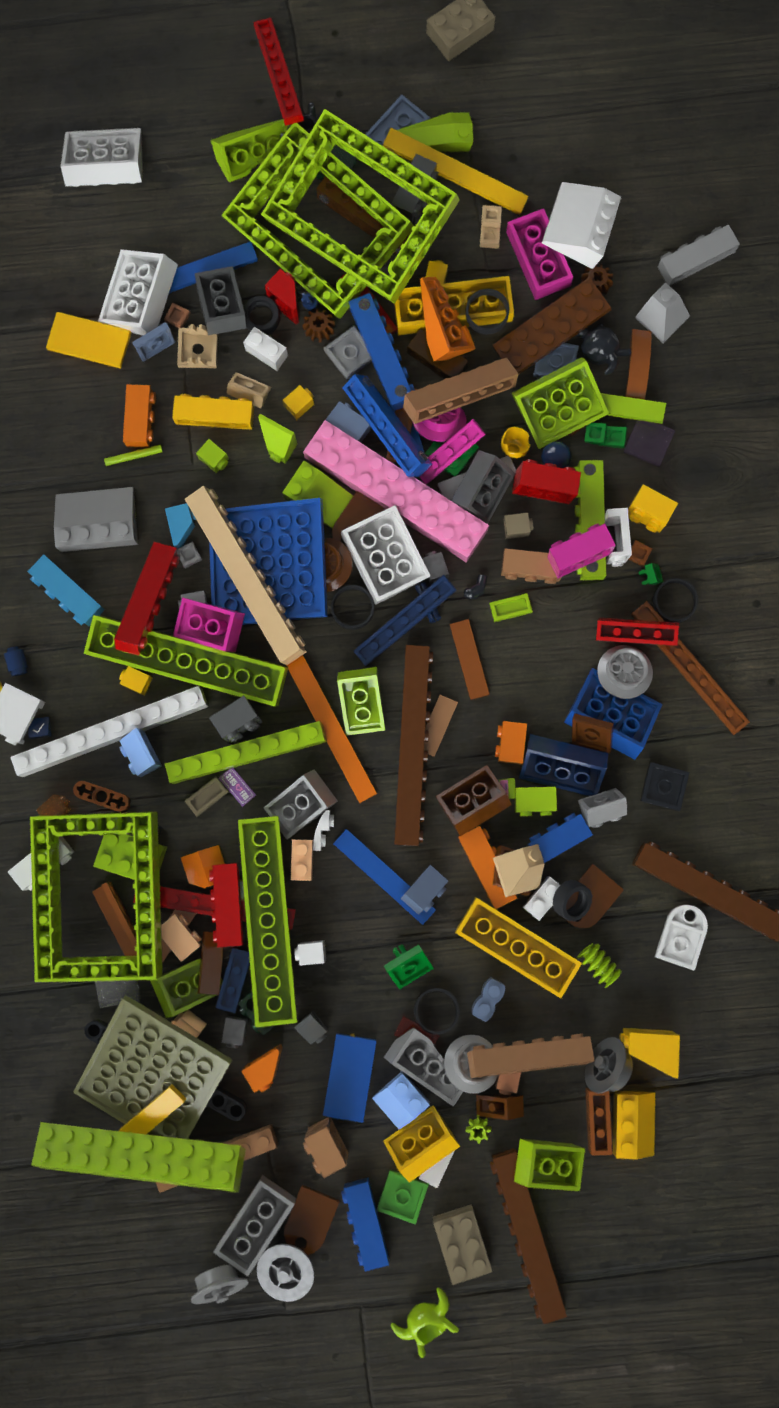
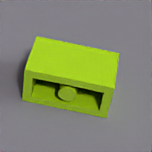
(535, 800)

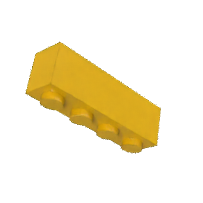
(213, 412)

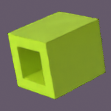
(213, 456)

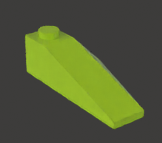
(245, 149)

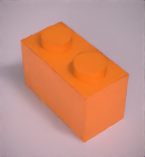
(512, 742)

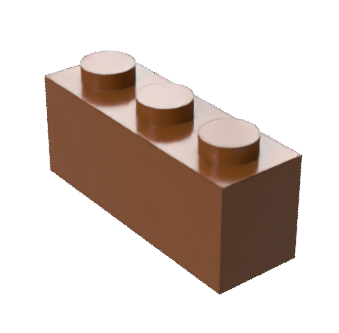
(598, 1123)

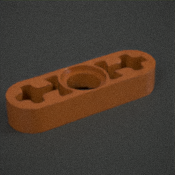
(114, 806)

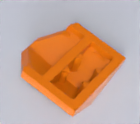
(199, 863)

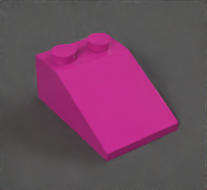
(209, 625)

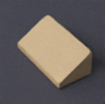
(245, 387)

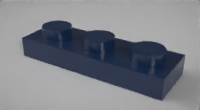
(233, 980)

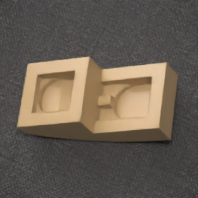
(490, 226)

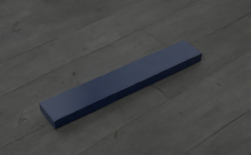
(405, 620)

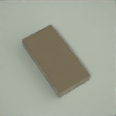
(206, 796)

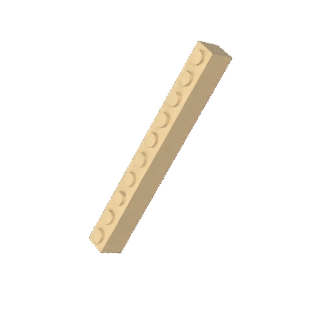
(245, 575)

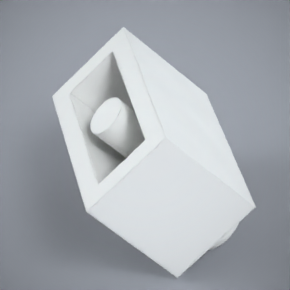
(265, 349)
(541, 899)
(311, 952)

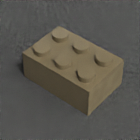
(460, 26)
(462, 1244)

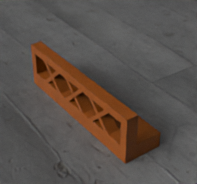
(117, 918)

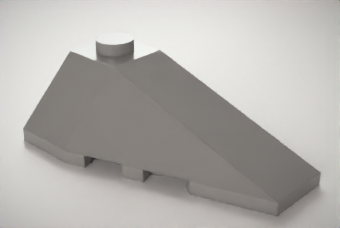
(421, 1061)

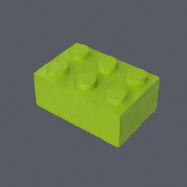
(118, 855)
(549, 1165)

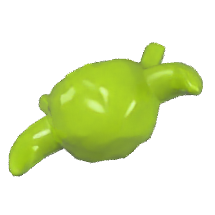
(426, 1323)

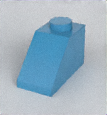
(180, 523)

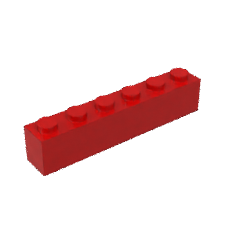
(146, 599)

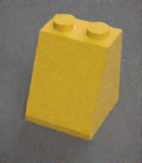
(654, 1047)

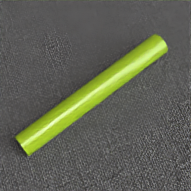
(133, 455)

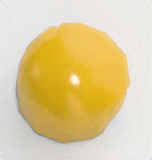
(515, 442)

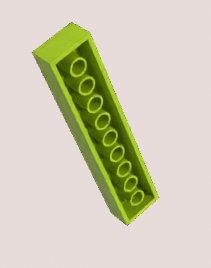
(191, 663)
(267, 921)
(139, 1157)

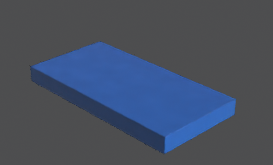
(349, 1077)

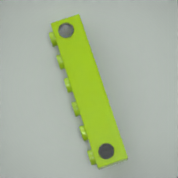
(591, 510)

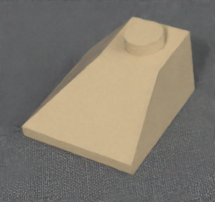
(520, 870)

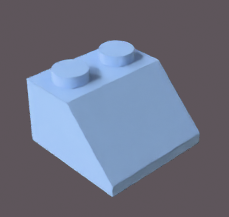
(139, 752)
(401, 1100)

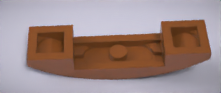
(639, 364)

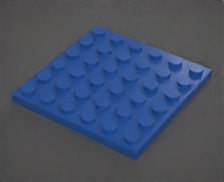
(289, 552)

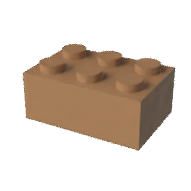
(326, 1147)

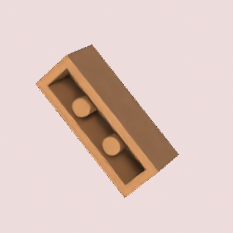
(527, 565)

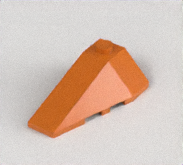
(443, 329)

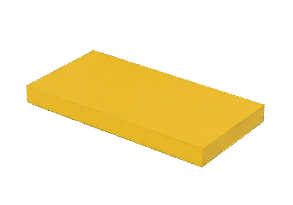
(88, 340)

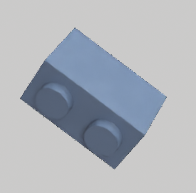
(349, 421)
(424, 890)

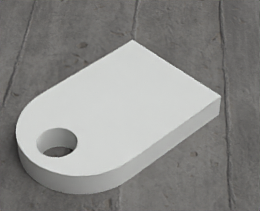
(682, 939)

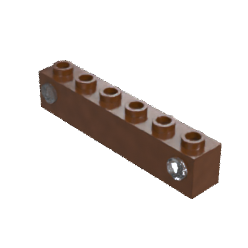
(341, 203)

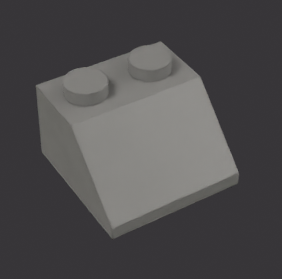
(603, 807)

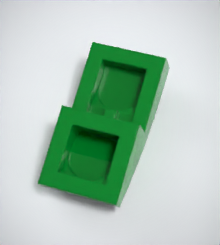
(606, 435)

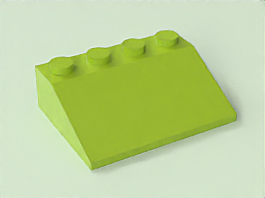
(560, 402)

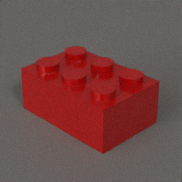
(546, 482)

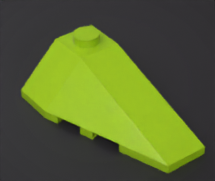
(444, 133)

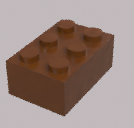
(473, 800)

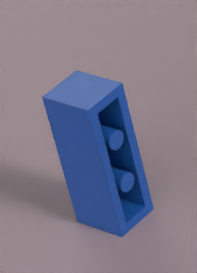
(561, 837)

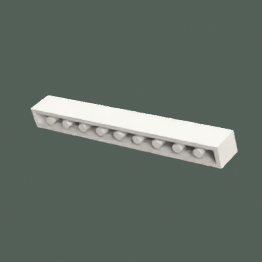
(109, 731)

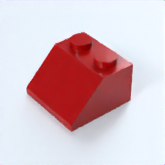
(283, 292)

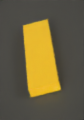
(155, 1111)

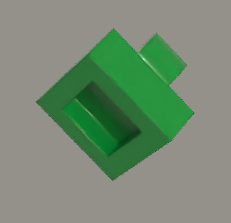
(653, 573)

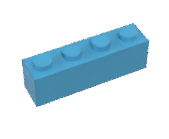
(65, 590)

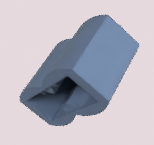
(490, 995)

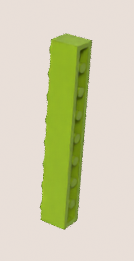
(245, 752)

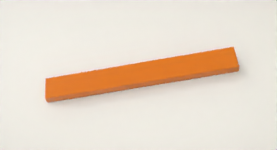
(333, 731)

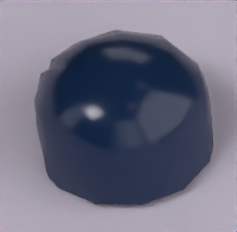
(557, 454)

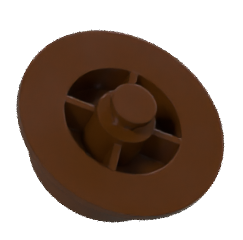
(337, 564)

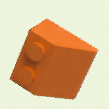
(263, 1069)

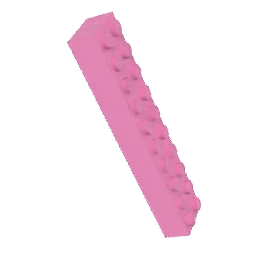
(390, 486)

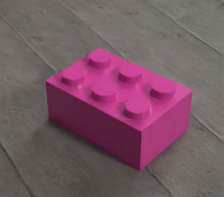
(580, 550)

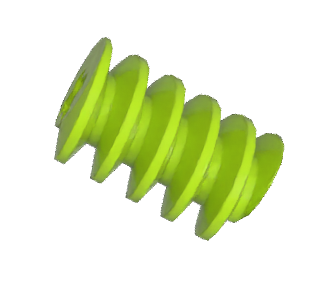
(600, 964)

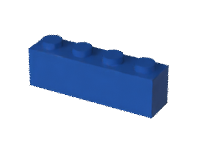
(366, 1224)

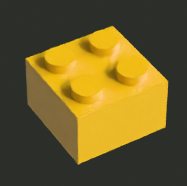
(651, 509)

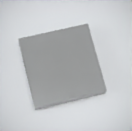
(348, 352)

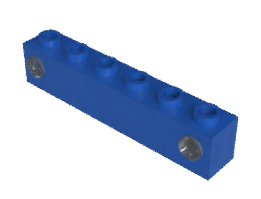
(380, 349)
(387, 425)

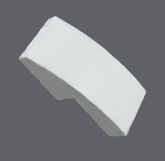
(325, 822)

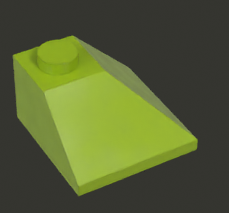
(278, 439)

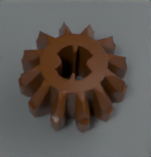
(600, 274)
(318, 318)

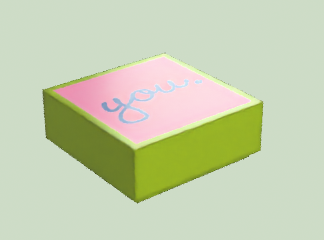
(509, 786)

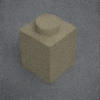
(517, 525)

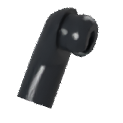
(478, 589)

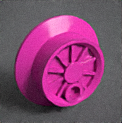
(443, 426)

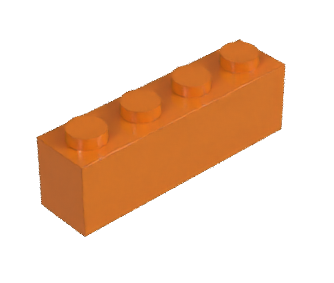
(481, 857)

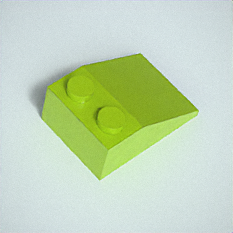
(312, 483)
(361, 701)
(179, 989)

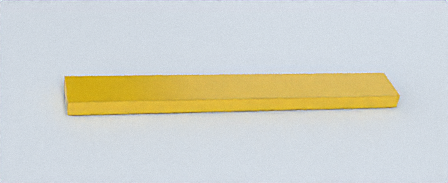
(457, 172)

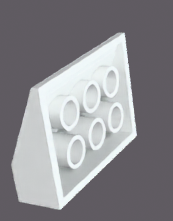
(102, 157)
(581, 222)
(138, 291)
(385, 554)

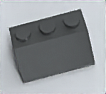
(483, 486)

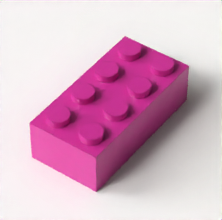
(542, 266)

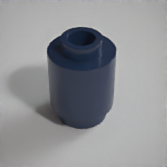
(16, 661)

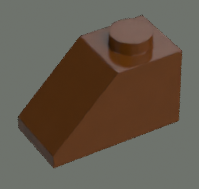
(500, 1106)

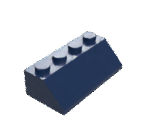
(563, 765)

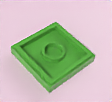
(401, 1197)

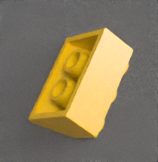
(633, 1124)
(421, 1144)

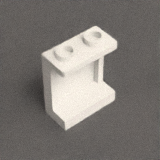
(619, 519)
(16, 713)

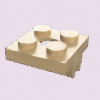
(196, 335)

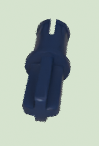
(309, 302)

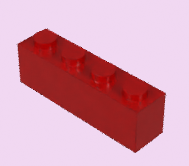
(637, 631)
(227, 905)

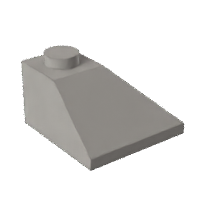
(663, 313)

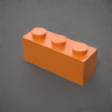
(138, 416)

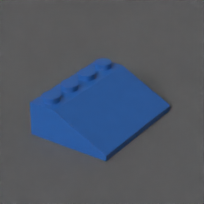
(631, 717)

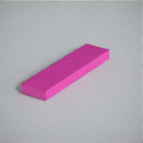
(452, 450)

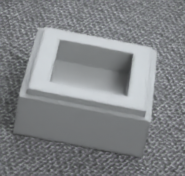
(188, 555)

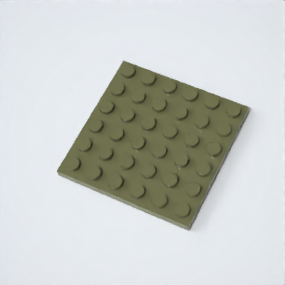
(141, 1059)

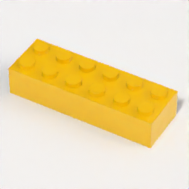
(482, 311)
(518, 947)

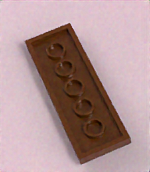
(553, 326)

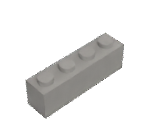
(698, 255)

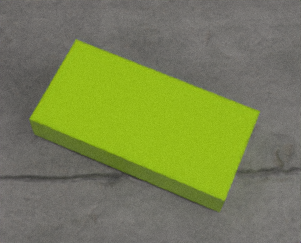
(510, 607)

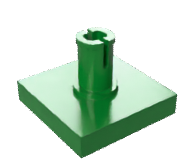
(408, 965)

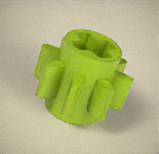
(478, 1123)

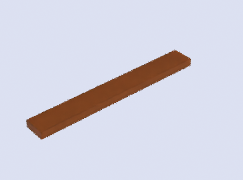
(697, 676)

